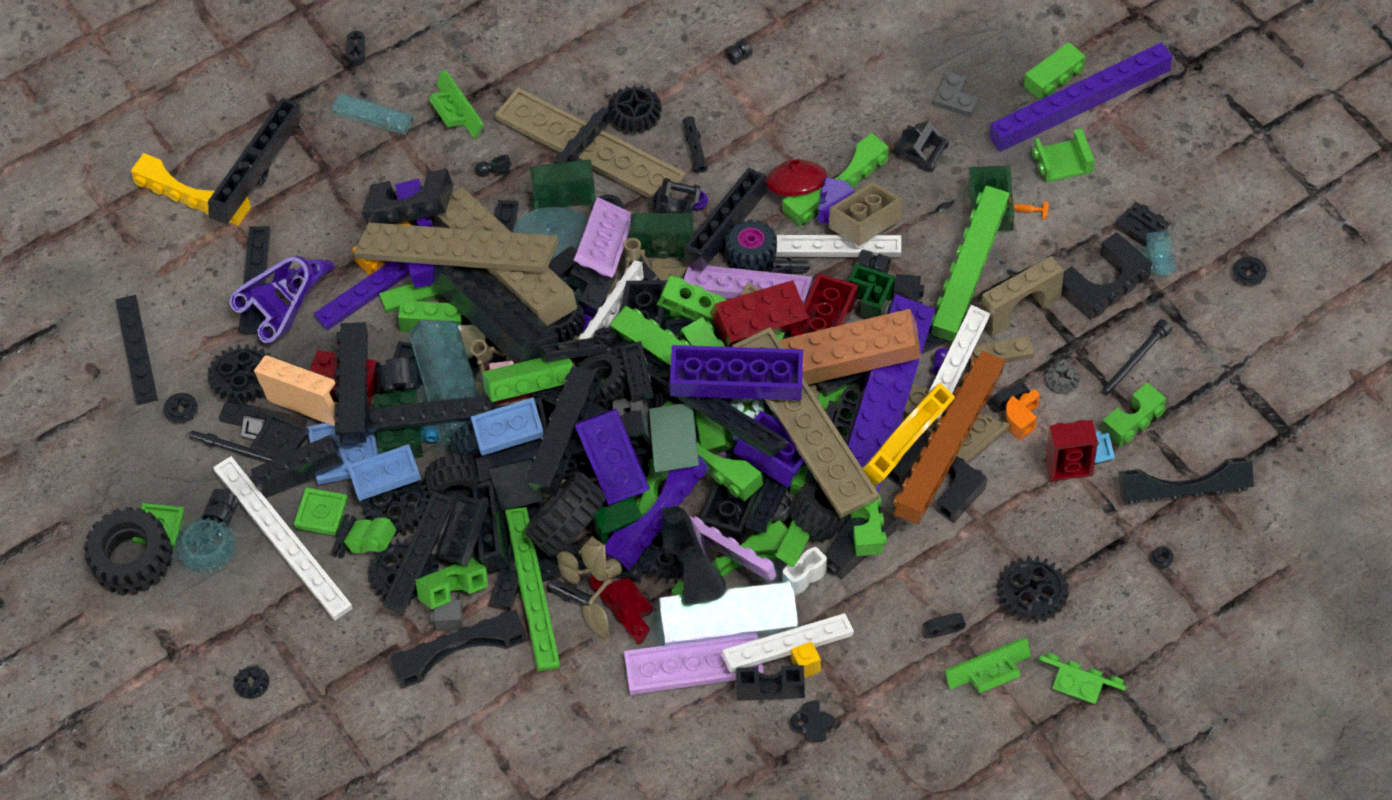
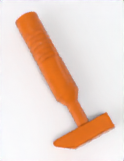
(1030, 208)

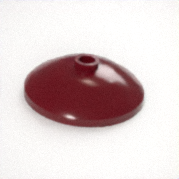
(796, 177)

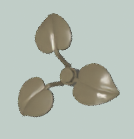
(661, 267)
(475, 345)
(595, 560)

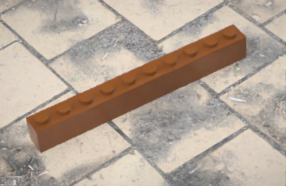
(949, 437)

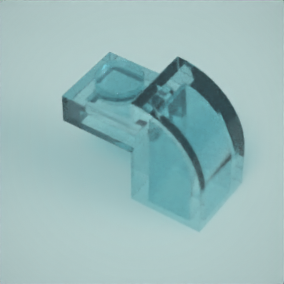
(1160, 253)

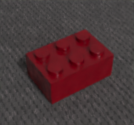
(326, 364)
(1071, 450)

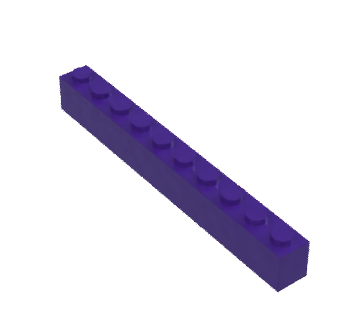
(1080, 97)

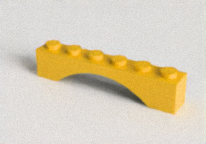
(151, 174)
(907, 433)

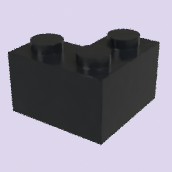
(594, 287)

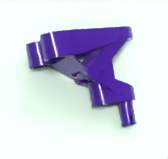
(278, 314)

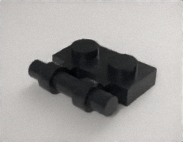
(1137, 226)

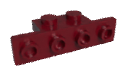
(627, 605)

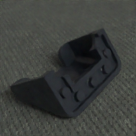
(700, 570)

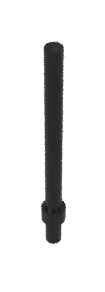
(213, 440)

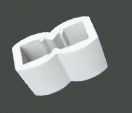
(808, 569)

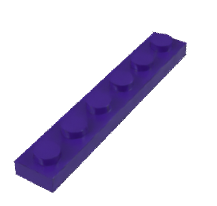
(361, 294)

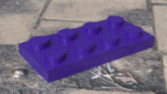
(612, 456)

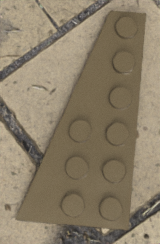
(981, 436)

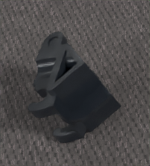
(916, 139)
(663, 203)

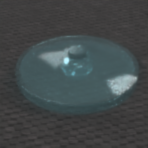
(557, 221)

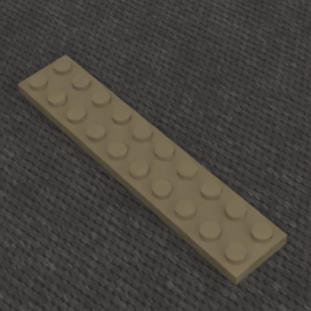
(607, 153)
(457, 247)
(819, 442)

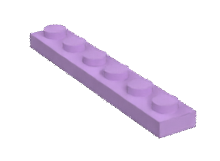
(733, 550)

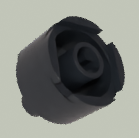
(397, 375)

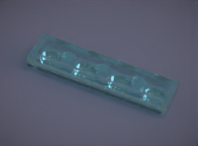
(372, 114)

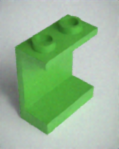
(1064, 158)

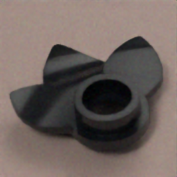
(815, 721)

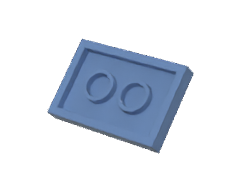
(507, 426)
(384, 472)

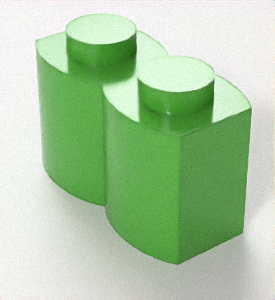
(370, 535)

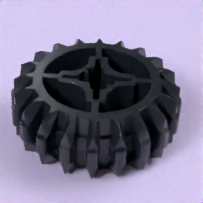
(646, 113)
(569, 325)

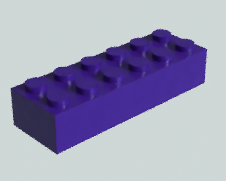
(736, 372)

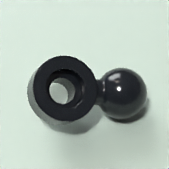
(499, 165)

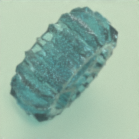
(208, 551)

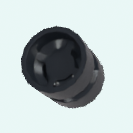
(880, 262)
(221, 506)

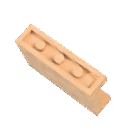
(297, 389)

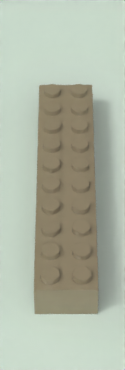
(540, 291)

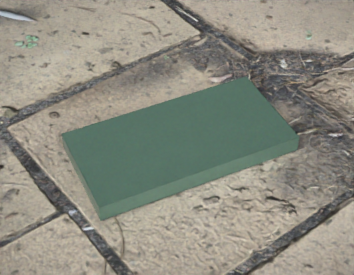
(673, 437)

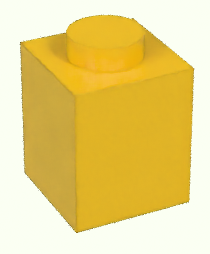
(806, 655)

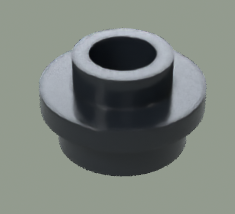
(1162, 551)

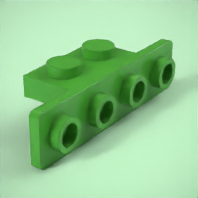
(453, 106)
(990, 668)
(1079, 682)

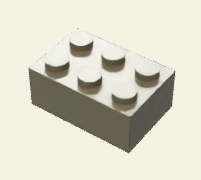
(865, 213)

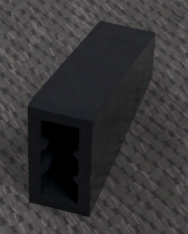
(842, 554)

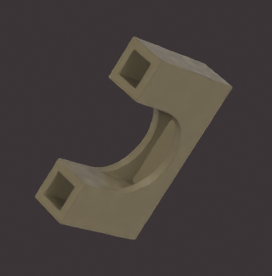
(1041, 281)

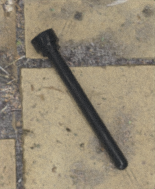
(1161, 329)

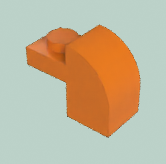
(1020, 414)

